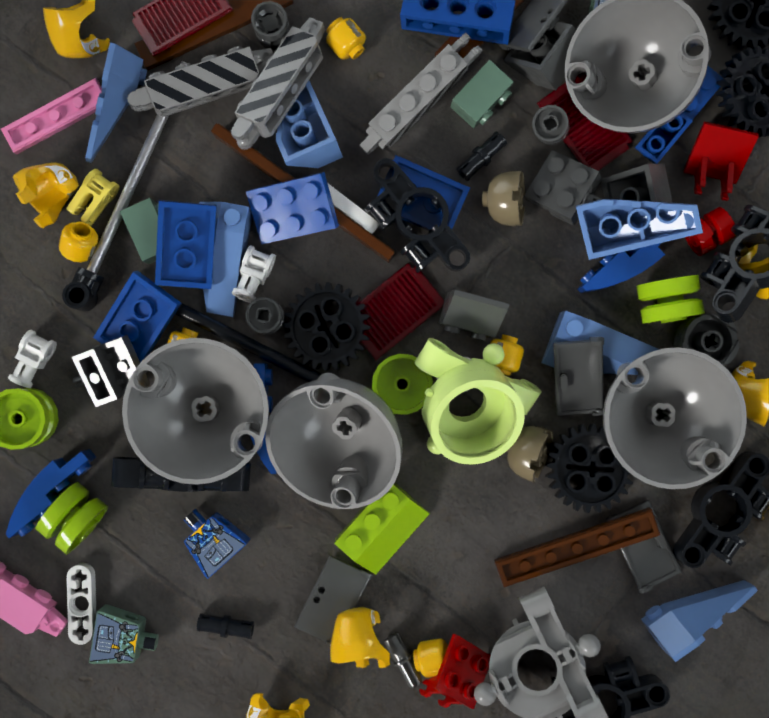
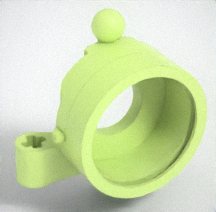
(497, 421)

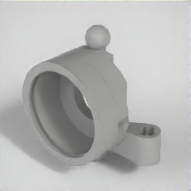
(544, 633)

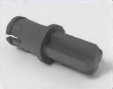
(403, 659)

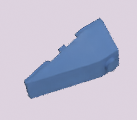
(120, 77)
(306, 135)
(625, 225)
(230, 245)
(616, 349)
(682, 622)

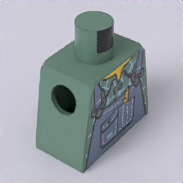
(119, 636)

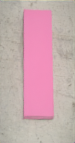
(53, 117)

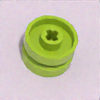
(670, 299)
(386, 378)
(26, 418)
(71, 517)

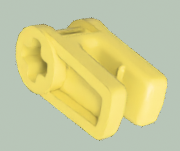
(101, 197)

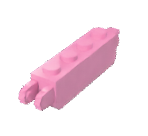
(28, 607)

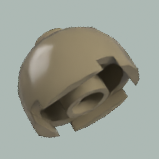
(506, 198)
(529, 452)

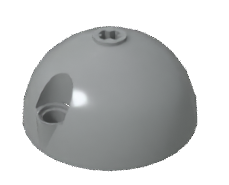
(620, 44)
(699, 408)
(169, 424)
(332, 430)

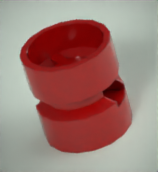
(716, 230)

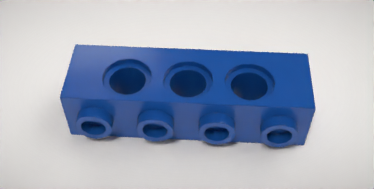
(443, 21)

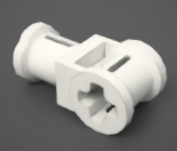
(254, 271)
(32, 355)

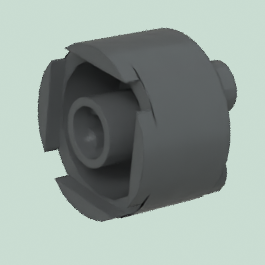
(720, 337)

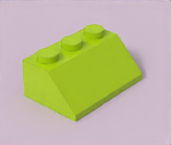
(381, 529)

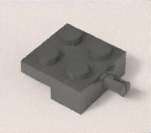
(563, 186)
(107, 369)

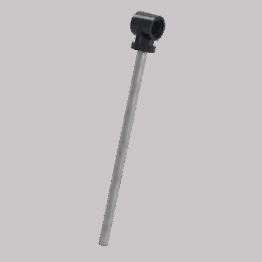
(88, 279)

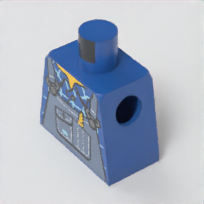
(213, 541)

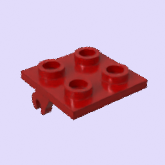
(719, 154)
(459, 673)

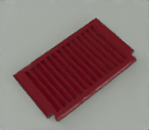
(170, 21)
(586, 140)
(398, 309)

